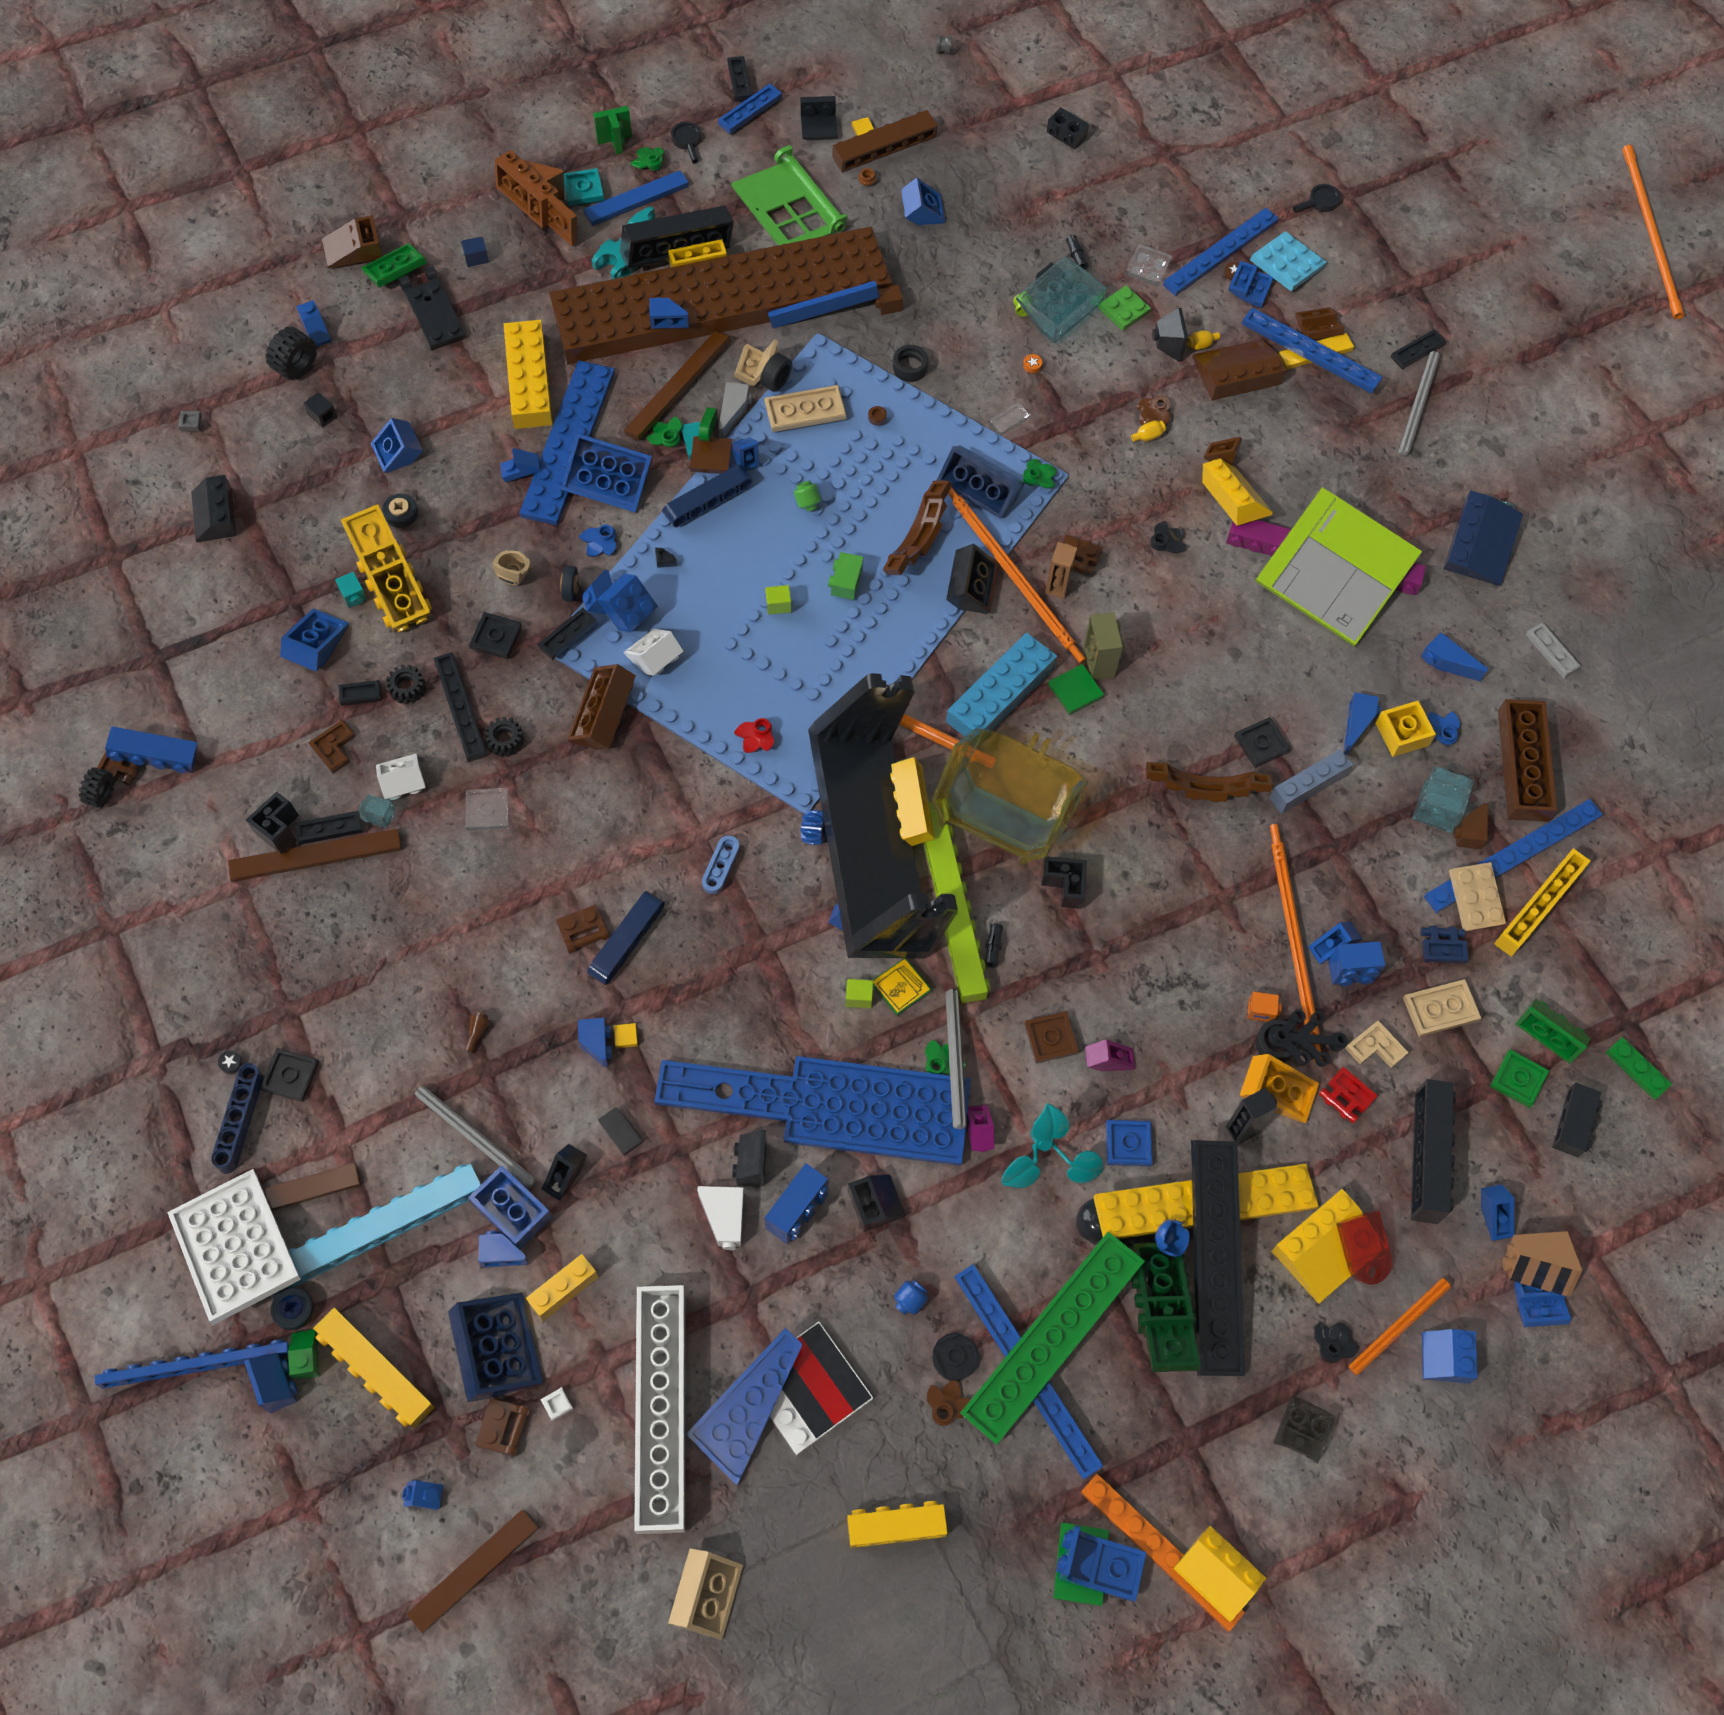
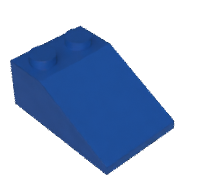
(312, 639)

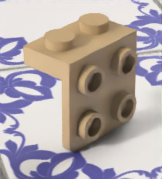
(753, 361)

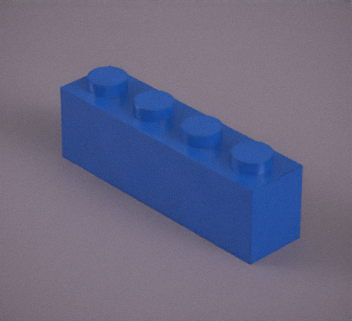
(151, 750)

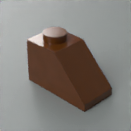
(1473, 829)

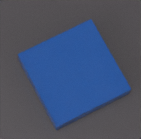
(1128, 1143)

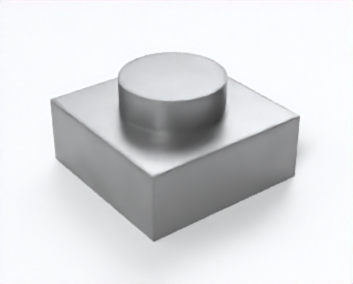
(190, 421)

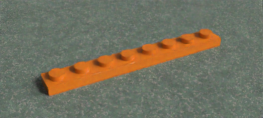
(1147, 1539)

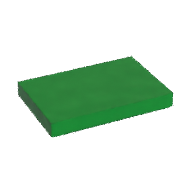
(393, 265)
(1071, 1592)

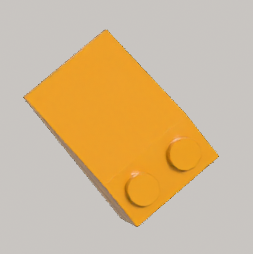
(1290, 1087)

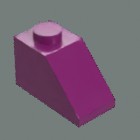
(1109, 1056)
(980, 1128)

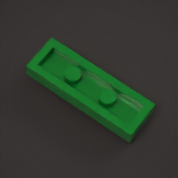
(1638, 1068)

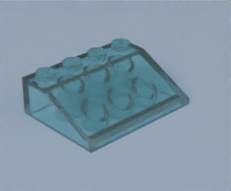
(1061, 298)

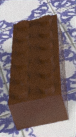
(1527, 760)

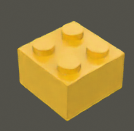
(1405, 728)

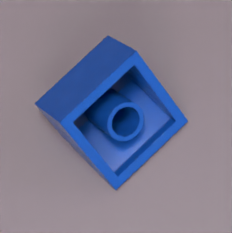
(922, 203)
(396, 445)
(1449, 1355)
(271, 1382)

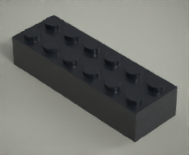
(651, 239)
(1433, 1151)

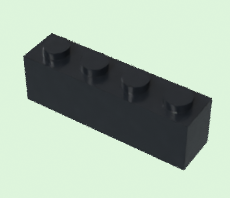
(1251, 1116)

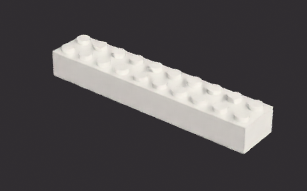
(660, 1410)

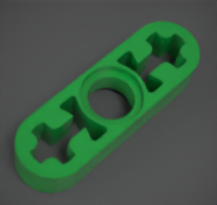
(707, 424)

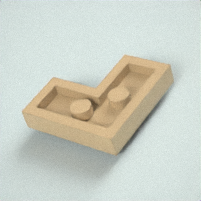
(1377, 1040)

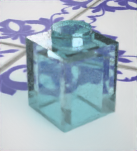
(376, 811)

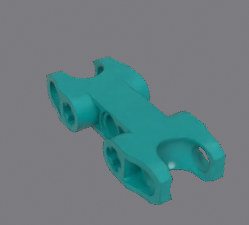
(610, 250)

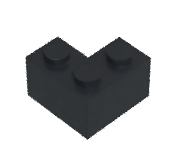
(272, 822)
(1068, 875)

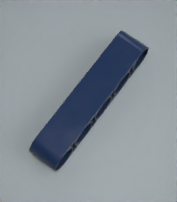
(707, 496)
(625, 938)
(240, 1128)

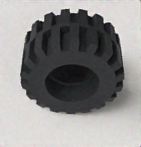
(291, 353)

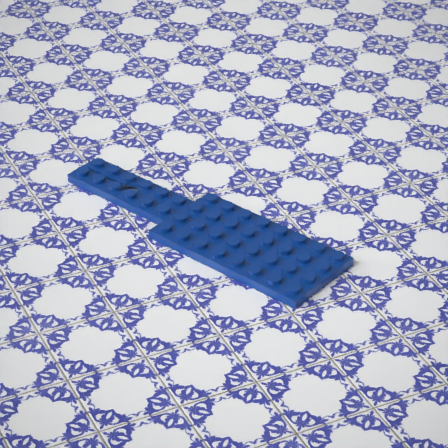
(832, 1105)

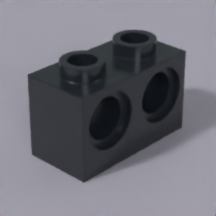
(1067, 128)

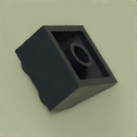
(751, 1159)

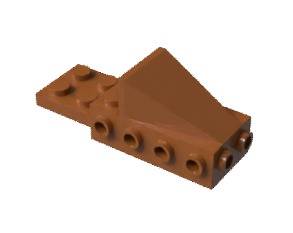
(537, 192)

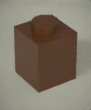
(889, 300)

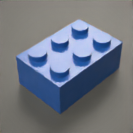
(797, 1204)
(510, 1207)

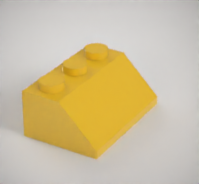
(1220, 1573)

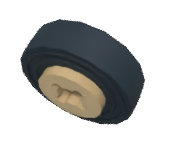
(394, 515)

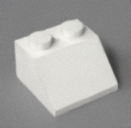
(654, 651)
(400, 777)

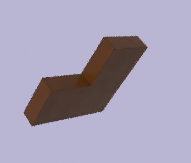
(328, 746)

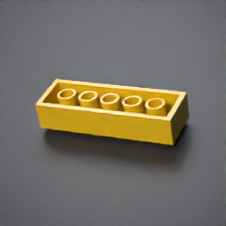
(527, 374)

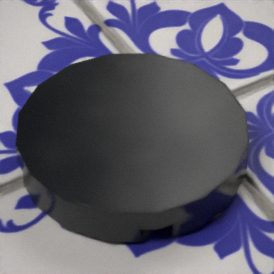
(955, 1357)

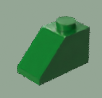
(303, 1355)

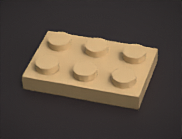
(1477, 896)
(1441, 1008)

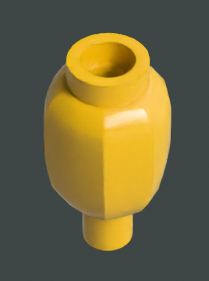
(1202, 339)
(1149, 431)

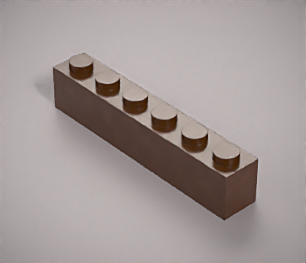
(884, 141)

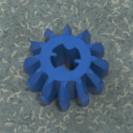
(813, 828)

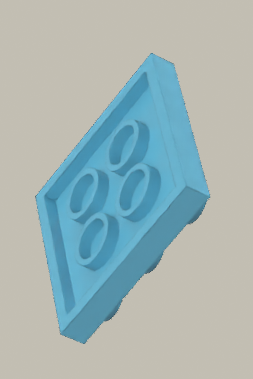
(1288, 261)

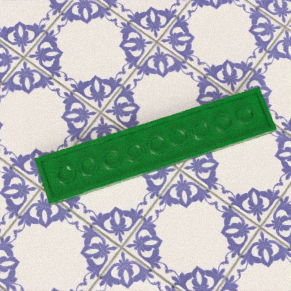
(1052, 1338)

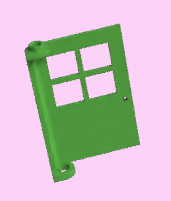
(782, 186)

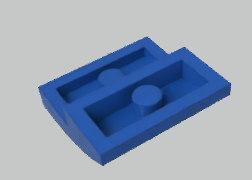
(1250, 284)
(1540, 1306)

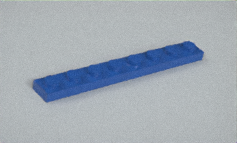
(1220, 251)
(1312, 350)
(185, 1365)

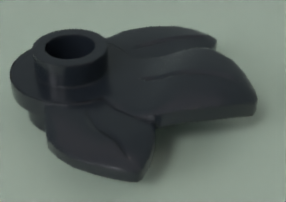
(1168, 537)
(1336, 1339)

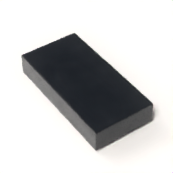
(360, 692)
(620, 1131)

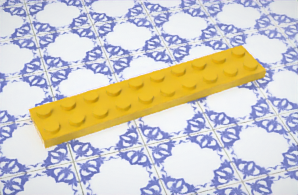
(1260, 1195)

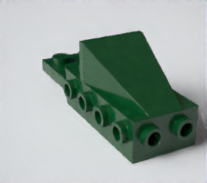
(1165, 1310)

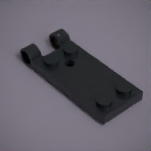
(435, 316)

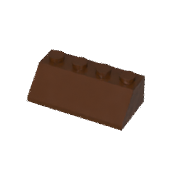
(602, 707)

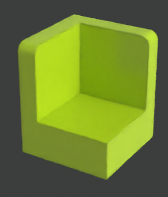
(778, 599)
(859, 993)

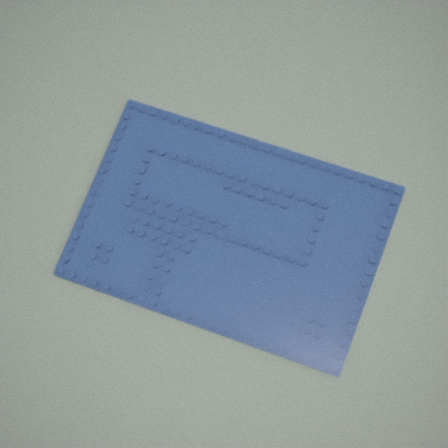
(801, 662)

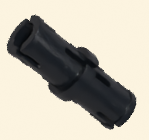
(1076, 251)
(993, 945)

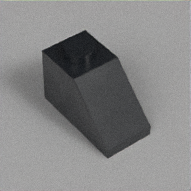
(564, 1171)

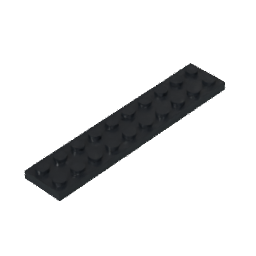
(1217, 1258)

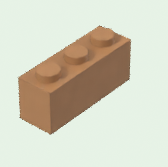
(1061, 570)

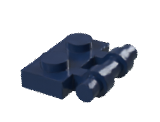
(1444, 950)

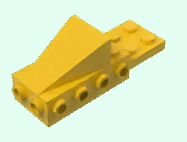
(386, 570)

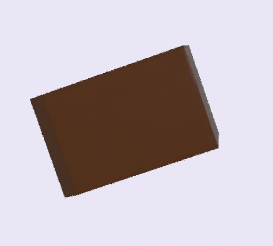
(1225, 450)

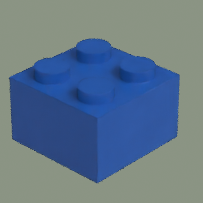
(627, 602)
(1356, 963)

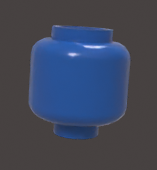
(910, 1297)

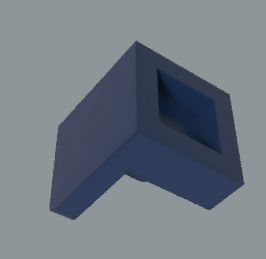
(475, 251)

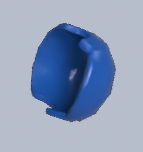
(1172, 1238)

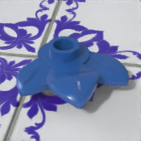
(598, 542)
(1445, 726)

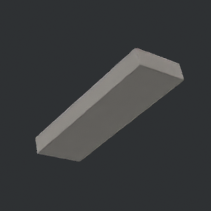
(1553, 650)

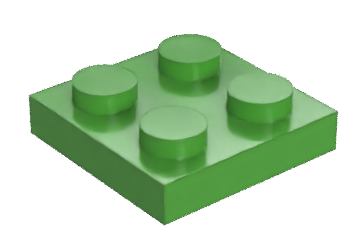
(1124, 308)

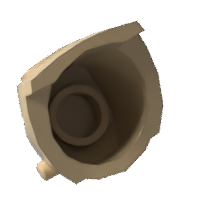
(511, 567)

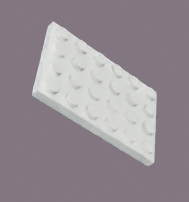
(233, 1247)

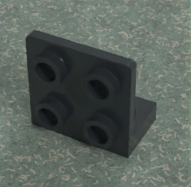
(818, 117)

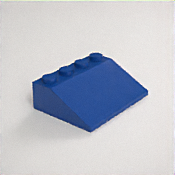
(606, 472)

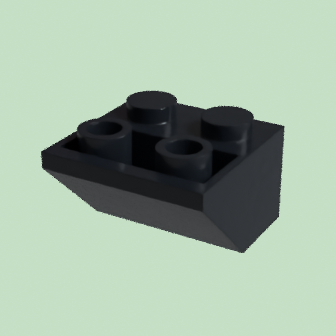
(875, 1201)

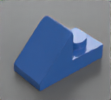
(522, 464)

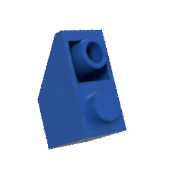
(593, 1039)

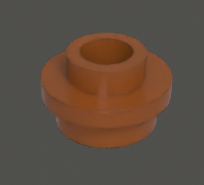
(867, 177)

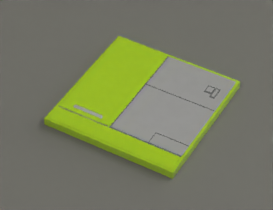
(1338, 566)

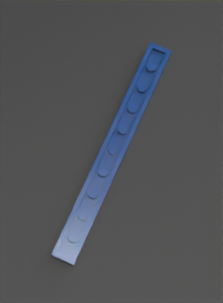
(1524, 849)
(1047, 1400)

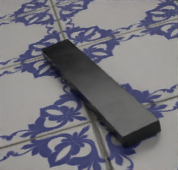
(460, 707)

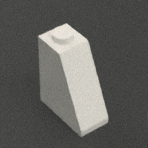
(725, 1213)

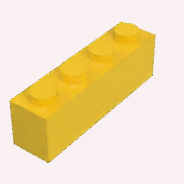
(912, 801)
(897, 1525)

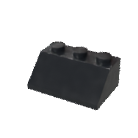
(213, 509)
(972, 580)

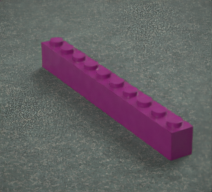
(1267, 538)

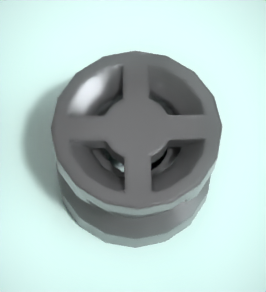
(945, 44)

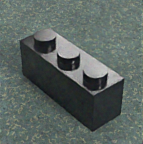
(1577, 1120)

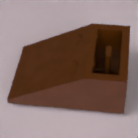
(353, 243)

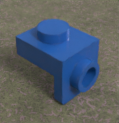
(422, 1495)

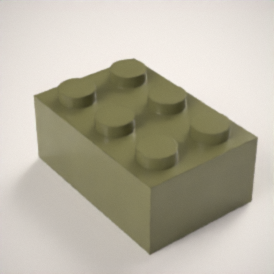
(1103, 646)

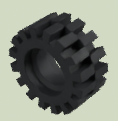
(406, 674)
(504, 747)
(96, 787)

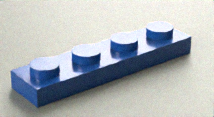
(749, 108)

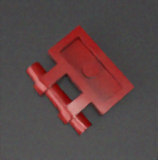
(1352, 1090)

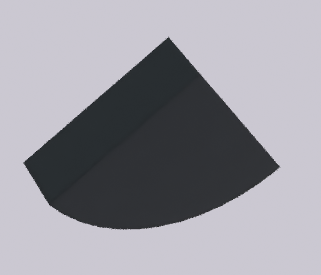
(664, 558)

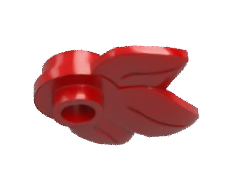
(755, 738)

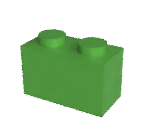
(846, 576)

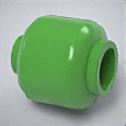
(807, 495)

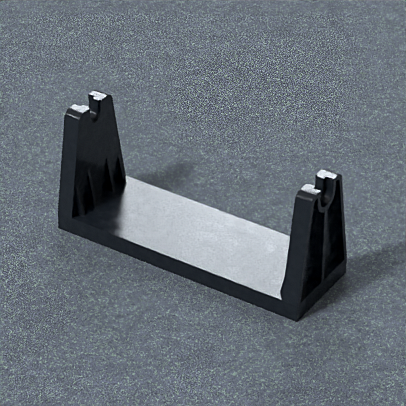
(869, 860)

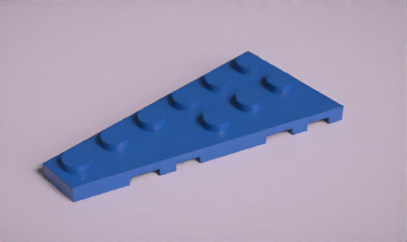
(738, 1417)

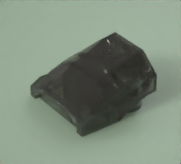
(1304, 1428)

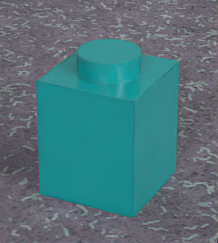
(350, 589)

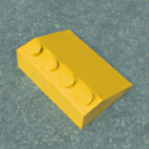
(1315, 1249)

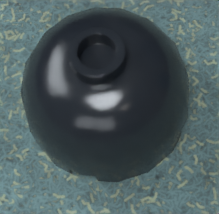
(1088, 1222)

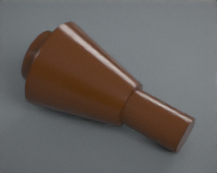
(477, 1026)

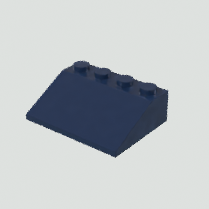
(1483, 538)
(494, 1346)

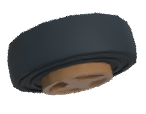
(569, 583)

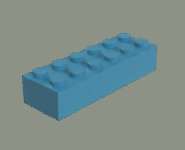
(1002, 686)

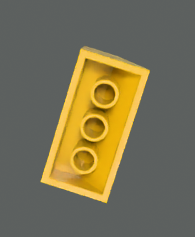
(1233, 492)

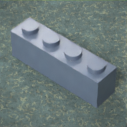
(1310, 781)

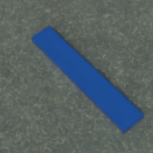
(636, 197)
(823, 304)

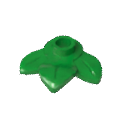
(649, 158)
(666, 434)
(1039, 474)
(938, 1056)

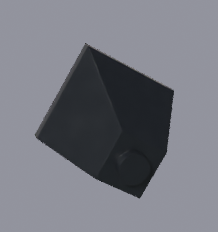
(1171, 334)

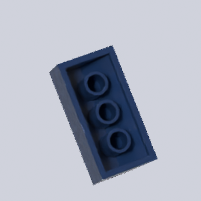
(980, 481)

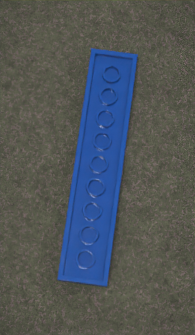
(576, 415)

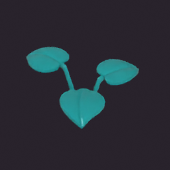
(1050, 1125)

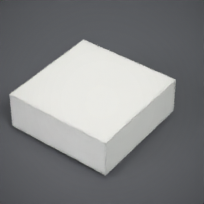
(557, 1404)

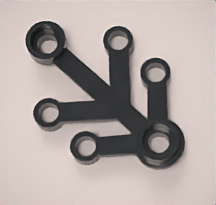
(1306, 1039)

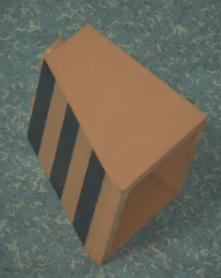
(1543, 1262)

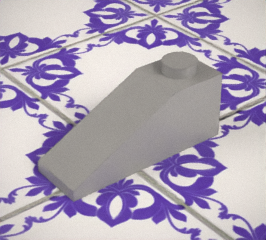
(734, 406)

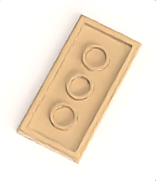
(805, 408)

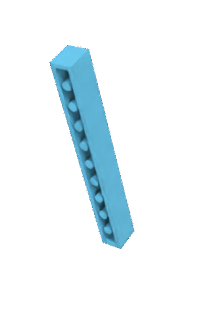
(383, 1223)

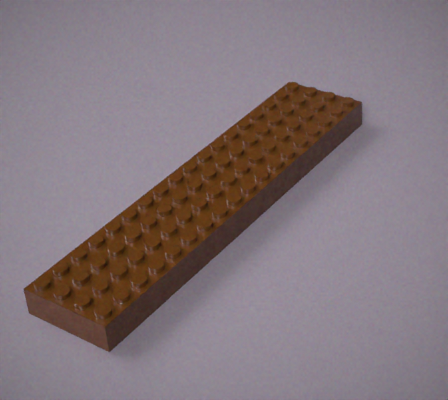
(715, 292)

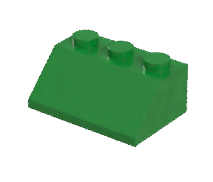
(1553, 1031)

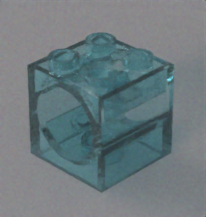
(1443, 799)

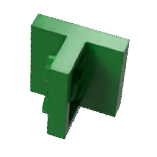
(613, 127)

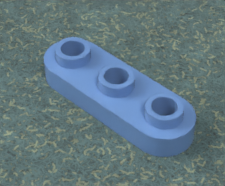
(723, 857)

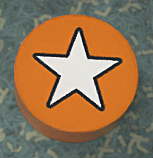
(1032, 363)

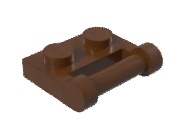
(580, 923)
(496, 1424)

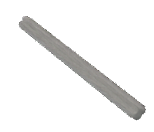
(1419, 403)
(955, 1059)
(475, 1136)

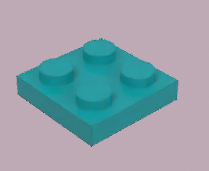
(583, 187)

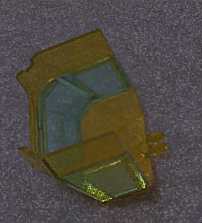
(1008, 793)

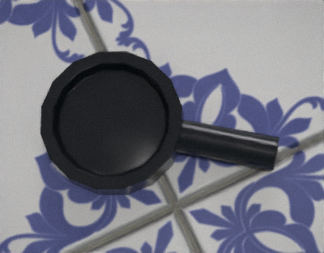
(687, 136)
(1322, 197)

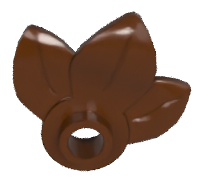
(1152, 411)
(946, 1399)

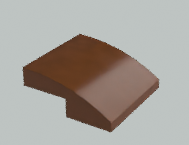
(1319, 323)

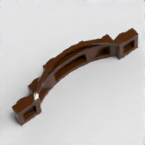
(923, 530)
(1208, 788)

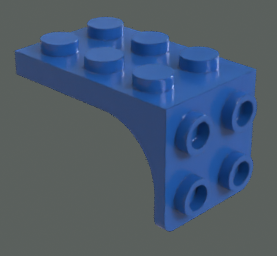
(1101, 1564)

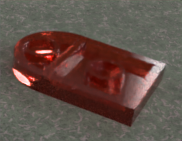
(1365, 1246)

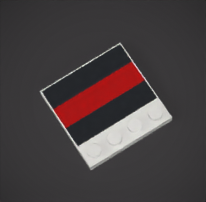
(817, 1392)

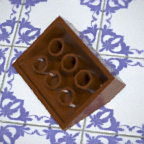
(1239, 369)

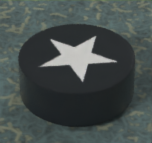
(229, 1062)

